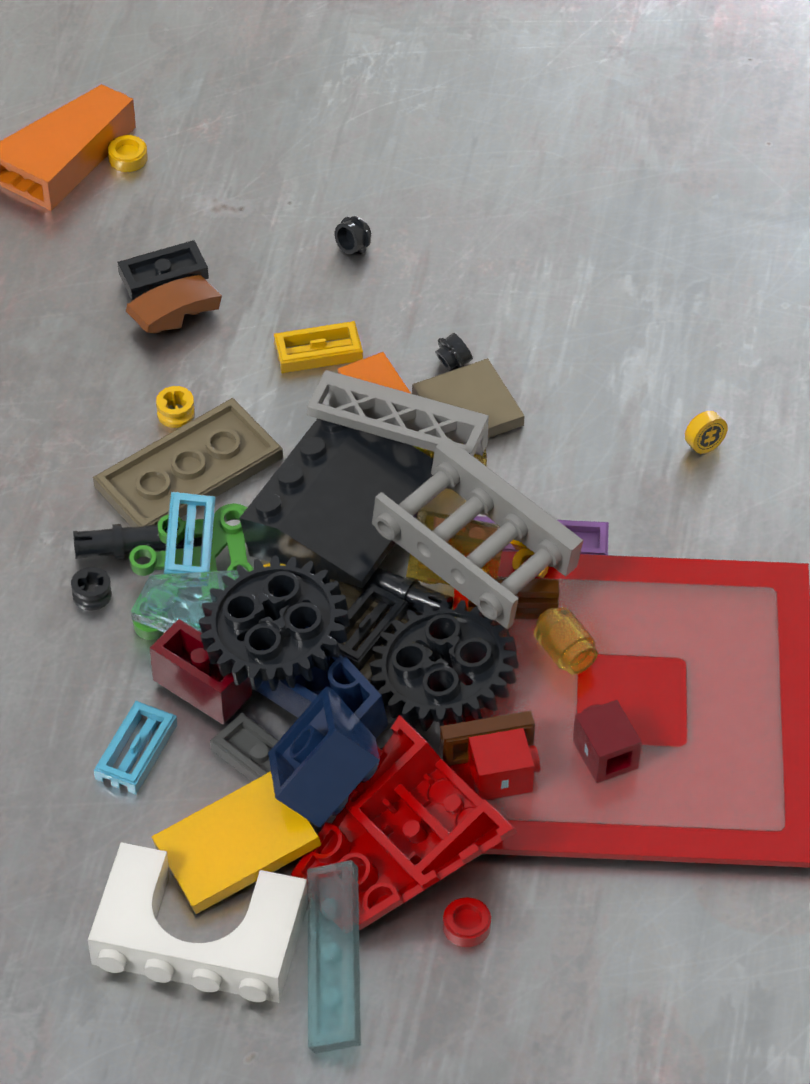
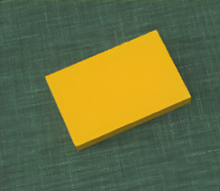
(233, 840)

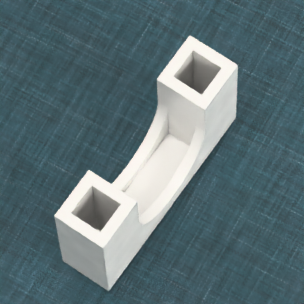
(245, 962)

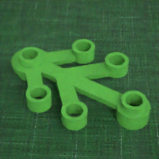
(222, 536)

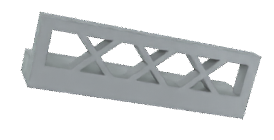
(396, 414)

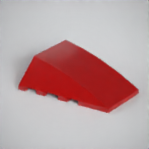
(406, 826)

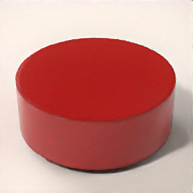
(466, 922)

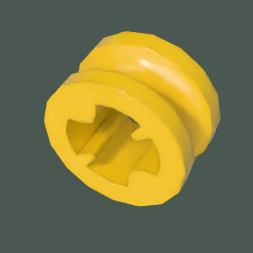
(175, 417)

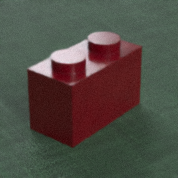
(185, 670)

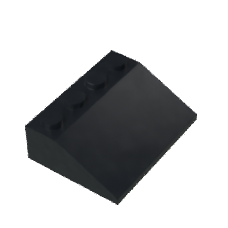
(325, 501)

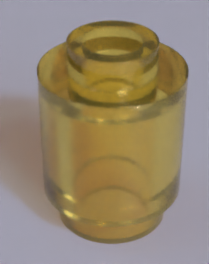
(565, 640)

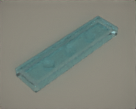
(333, 957)

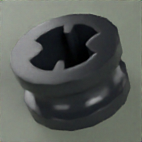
(95, 599)

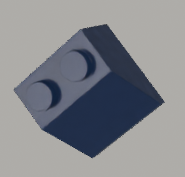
(322, 759)

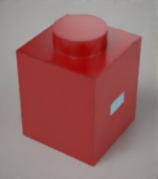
(502, 764)

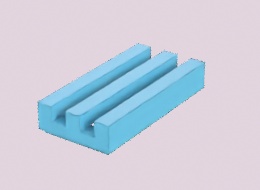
(191, 501)
(121, 776)

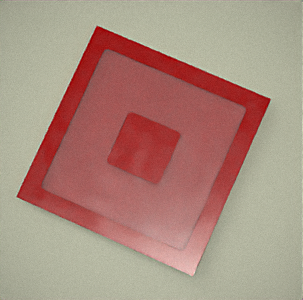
(714, 686)

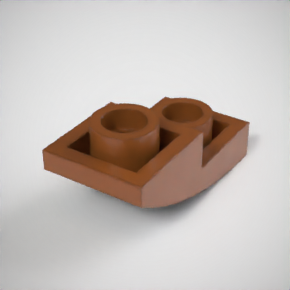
(167, 304)

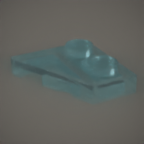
(176, 597)

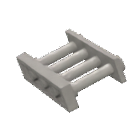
(485, 495)

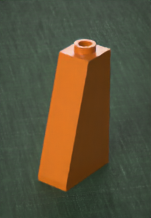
(64, 146)

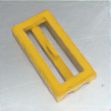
(319, 351)

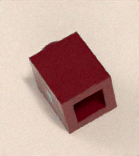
(606, 741)

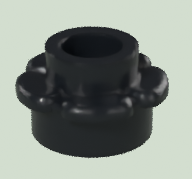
(353, 235)
(453, 352)

